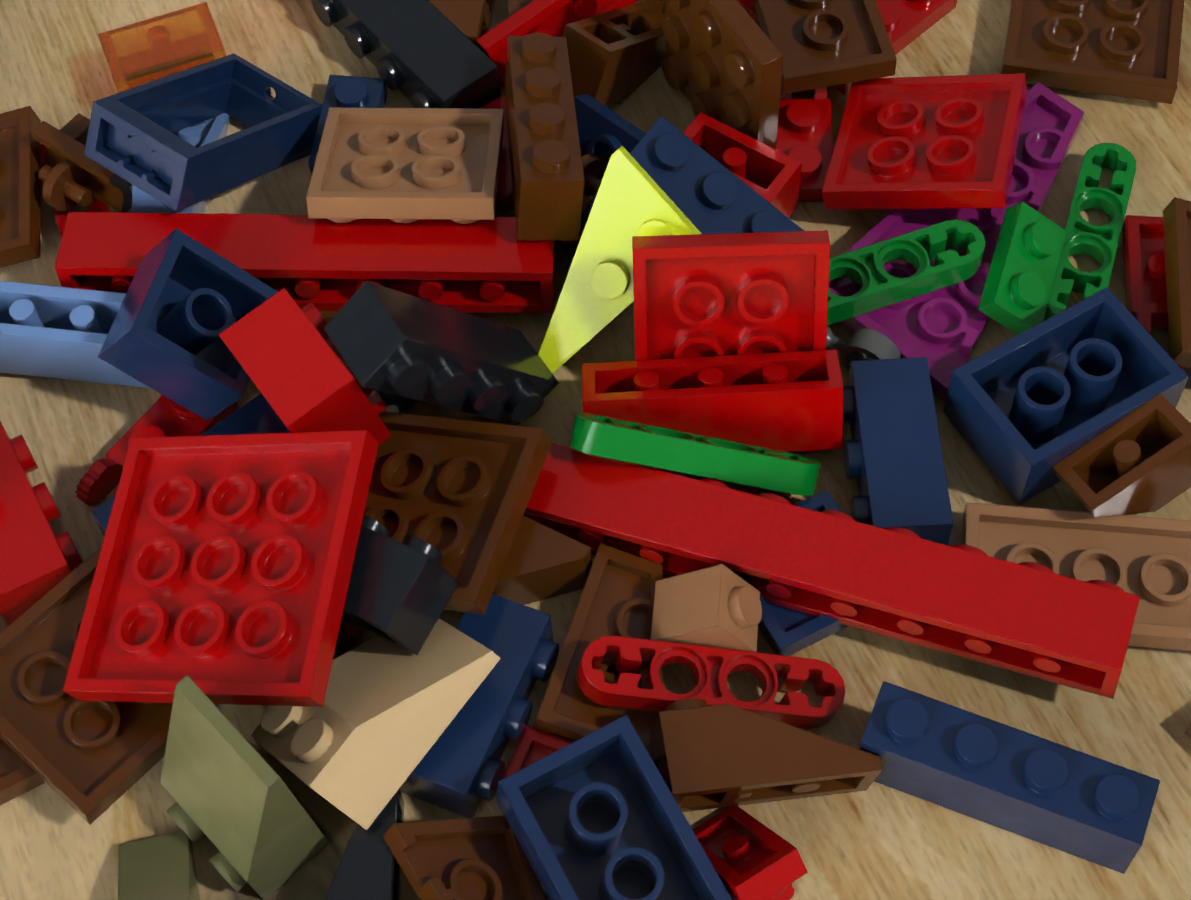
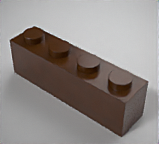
(543, 139)

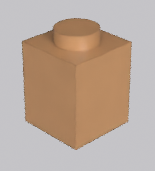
(707, 610)

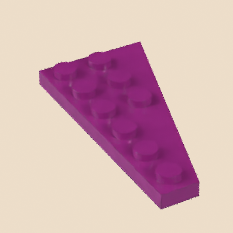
(947, 320)

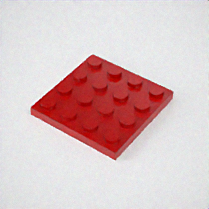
(225, 568)

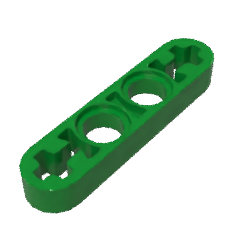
(1091, 239)
(918, 248)
(694, 454)

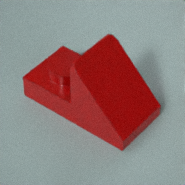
(750, 856)

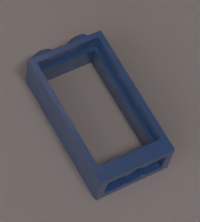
(136, 127)

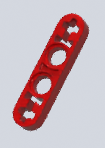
(710, 669)

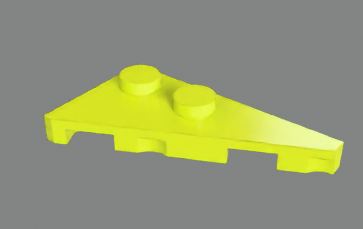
(602, 267)

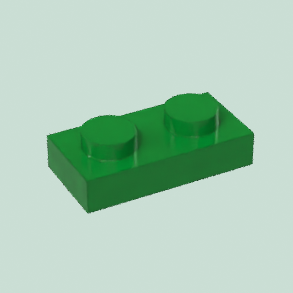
(1022, 269)

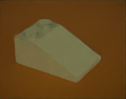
(233, 797)

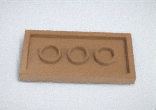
(1133, 552)

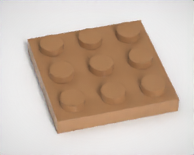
(407, 164)

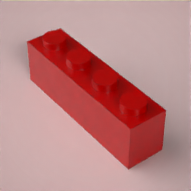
(750, 399)

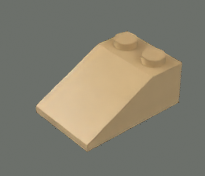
(376, 718)

